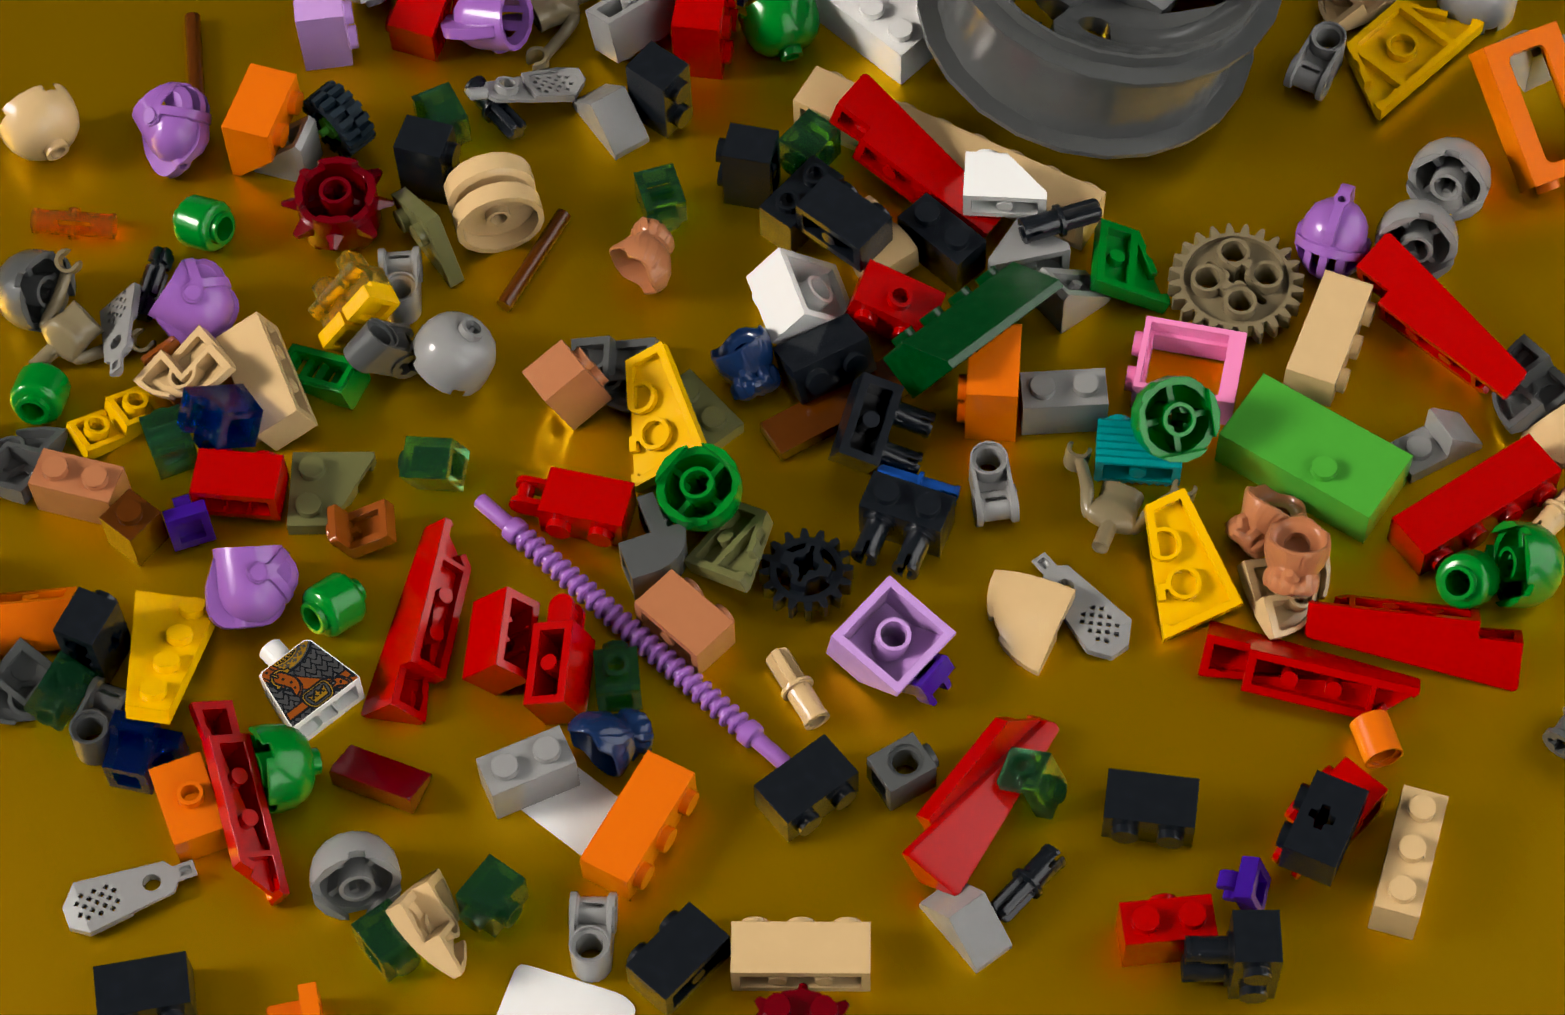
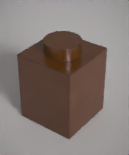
(134, 527)

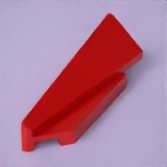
(901, 151)
(1435, 321)
(421, 630)
(1420, 635)
(1301, 673)
(240, 798)
(970, 805)

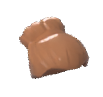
(645, 255)
(1260, 509)
(1295, 556)

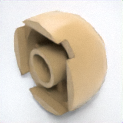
(40, 123)

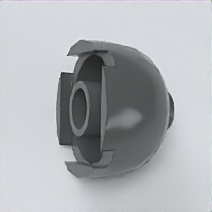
(28, 285)

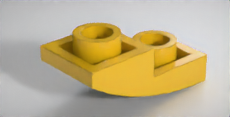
(113, 425)

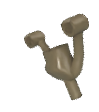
(548, 15)
(74, 328)
(1116, 505)

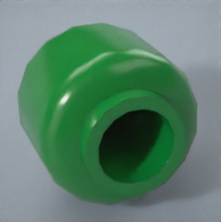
(203, 223)
(40, 393)
(1468, 579)
(333, 605)

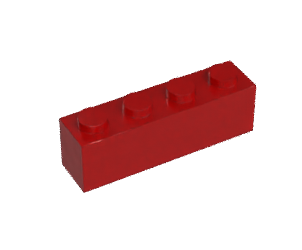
(1473, 504)

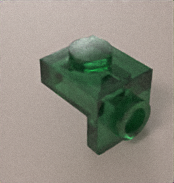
(60, 691)
(1036, 777)

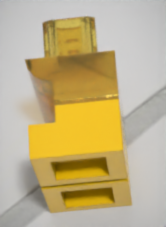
(351, 299)

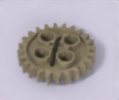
(1236, 282)

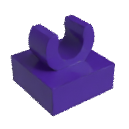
(188, 523)
(930, 679)
(1248, 886)

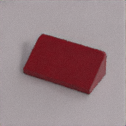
(380, 778)

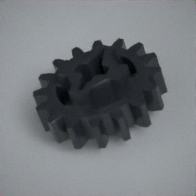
(818, 586)

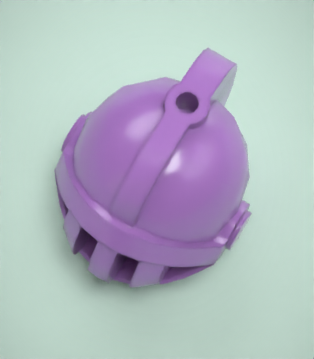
(484, 27)
(174, 131)
(1335, 231)
(194, 297)
(249, 586)

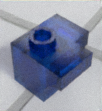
(220, 416)
(136, 748)

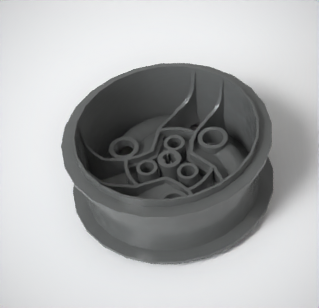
(1127, 94)

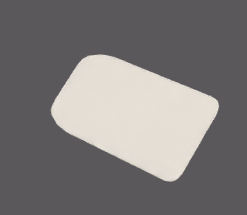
(574, 813)
(547, 993)

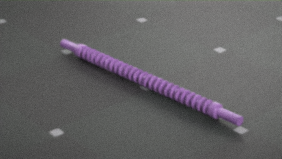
(517, 532)

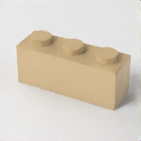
(1330, 337)
(270, 378)
(1408, 862)
(799, 951)

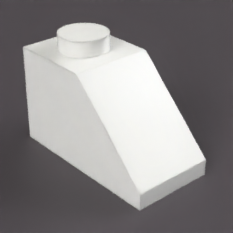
(999, 187)

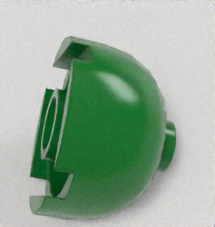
(780, 27)
(1175, 418)
(699, 487)
(1528, 563)
(285, 765)

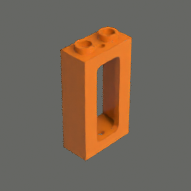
(1508, 106)

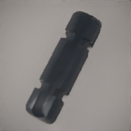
(154, 280)

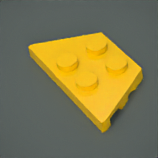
(1404, 51)

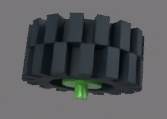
(339, 119)

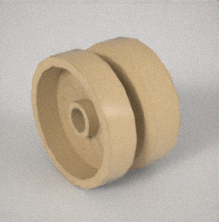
(494, 202)

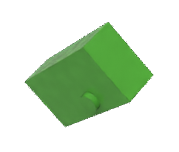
(1314, 455)

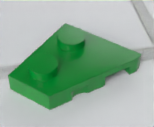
(1124, 268)

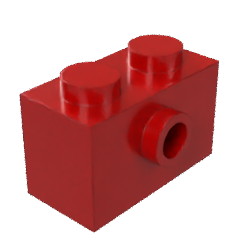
(890, 301)
(240, 483)
(500, 640)
(1156, 927)

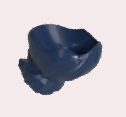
(747, 363)
(612, 738)

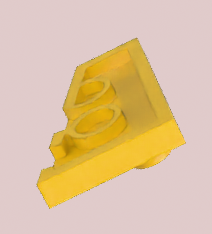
(659, 412)
(1186, 567)

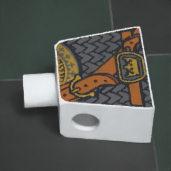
(308, 685)

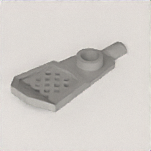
(536, 86)
(117, 324)
(1085, 601)
(129, 891)

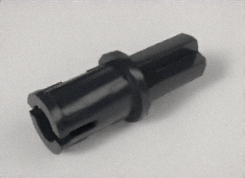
(499, 114)
(1059, 220)
(1027, 883)

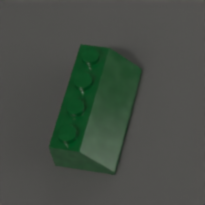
(967, 325)

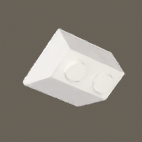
(796, 293)

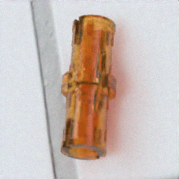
(48, 222)

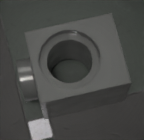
(901, 788)

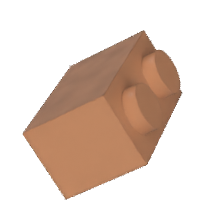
(569, 383)
(76, 485)
(686, 620)

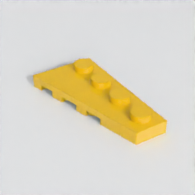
(164, 652)

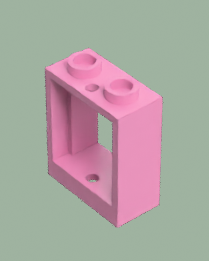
(1194, 341)

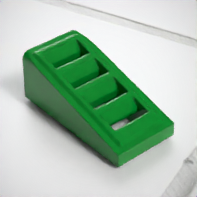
(346, 384)

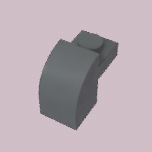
(657, 551)

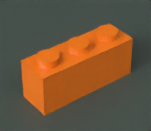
(639, 826)

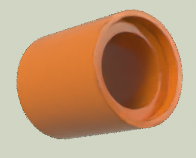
(1376, 739)

